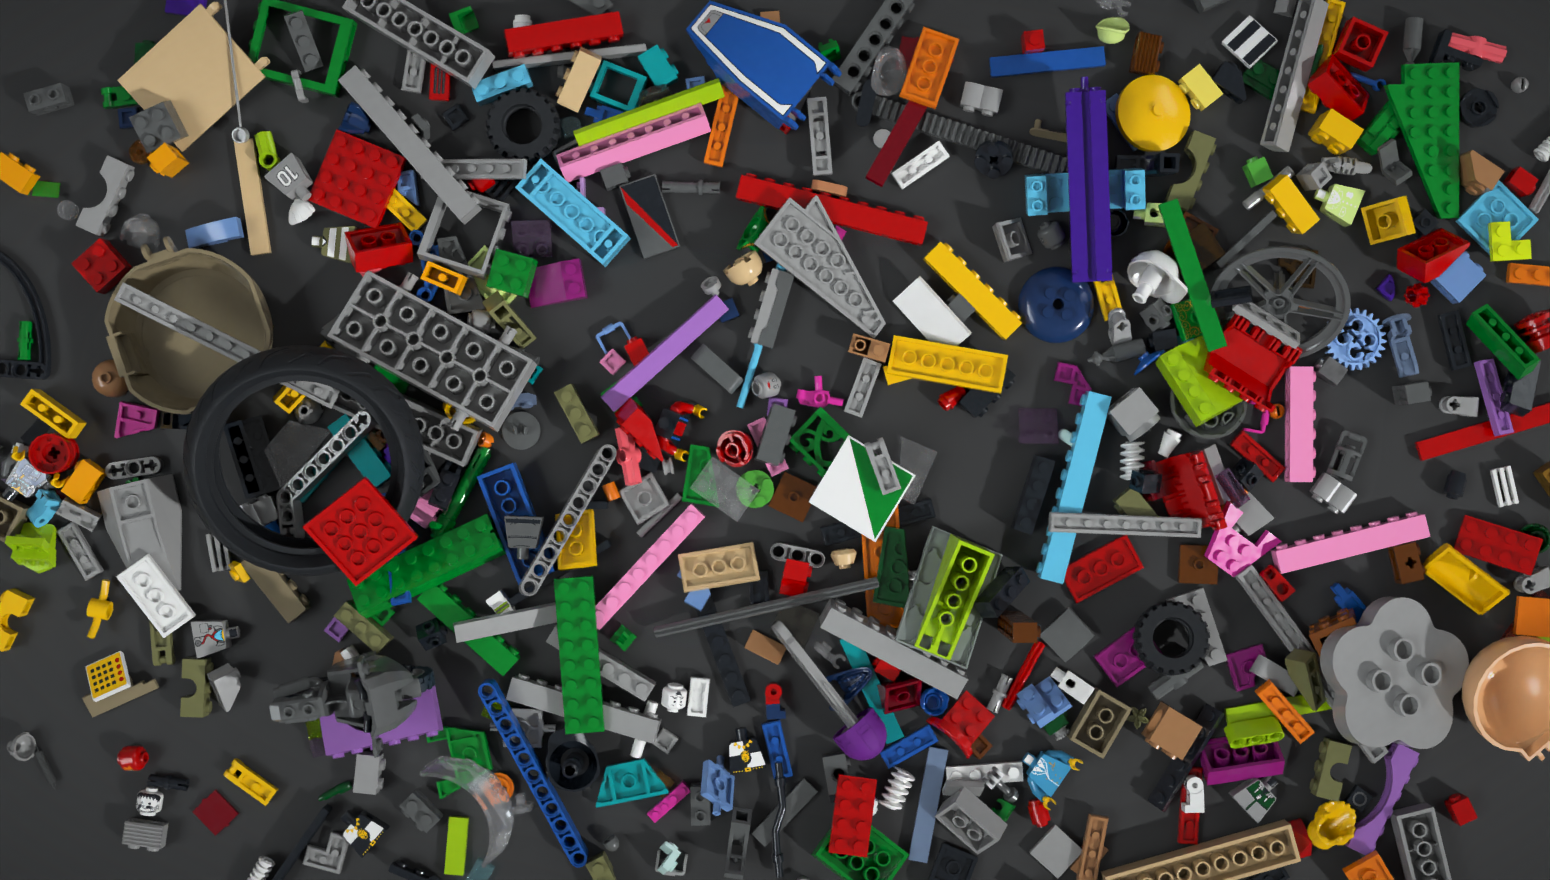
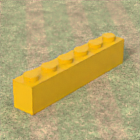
(979, 295)

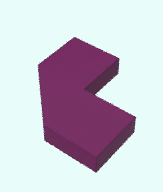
(1072, 375)

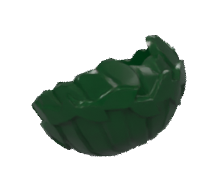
(1538, 531)

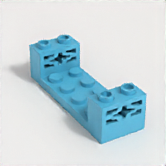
(1050, 191)
(573, 212)

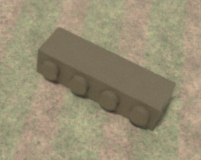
(279, 591)

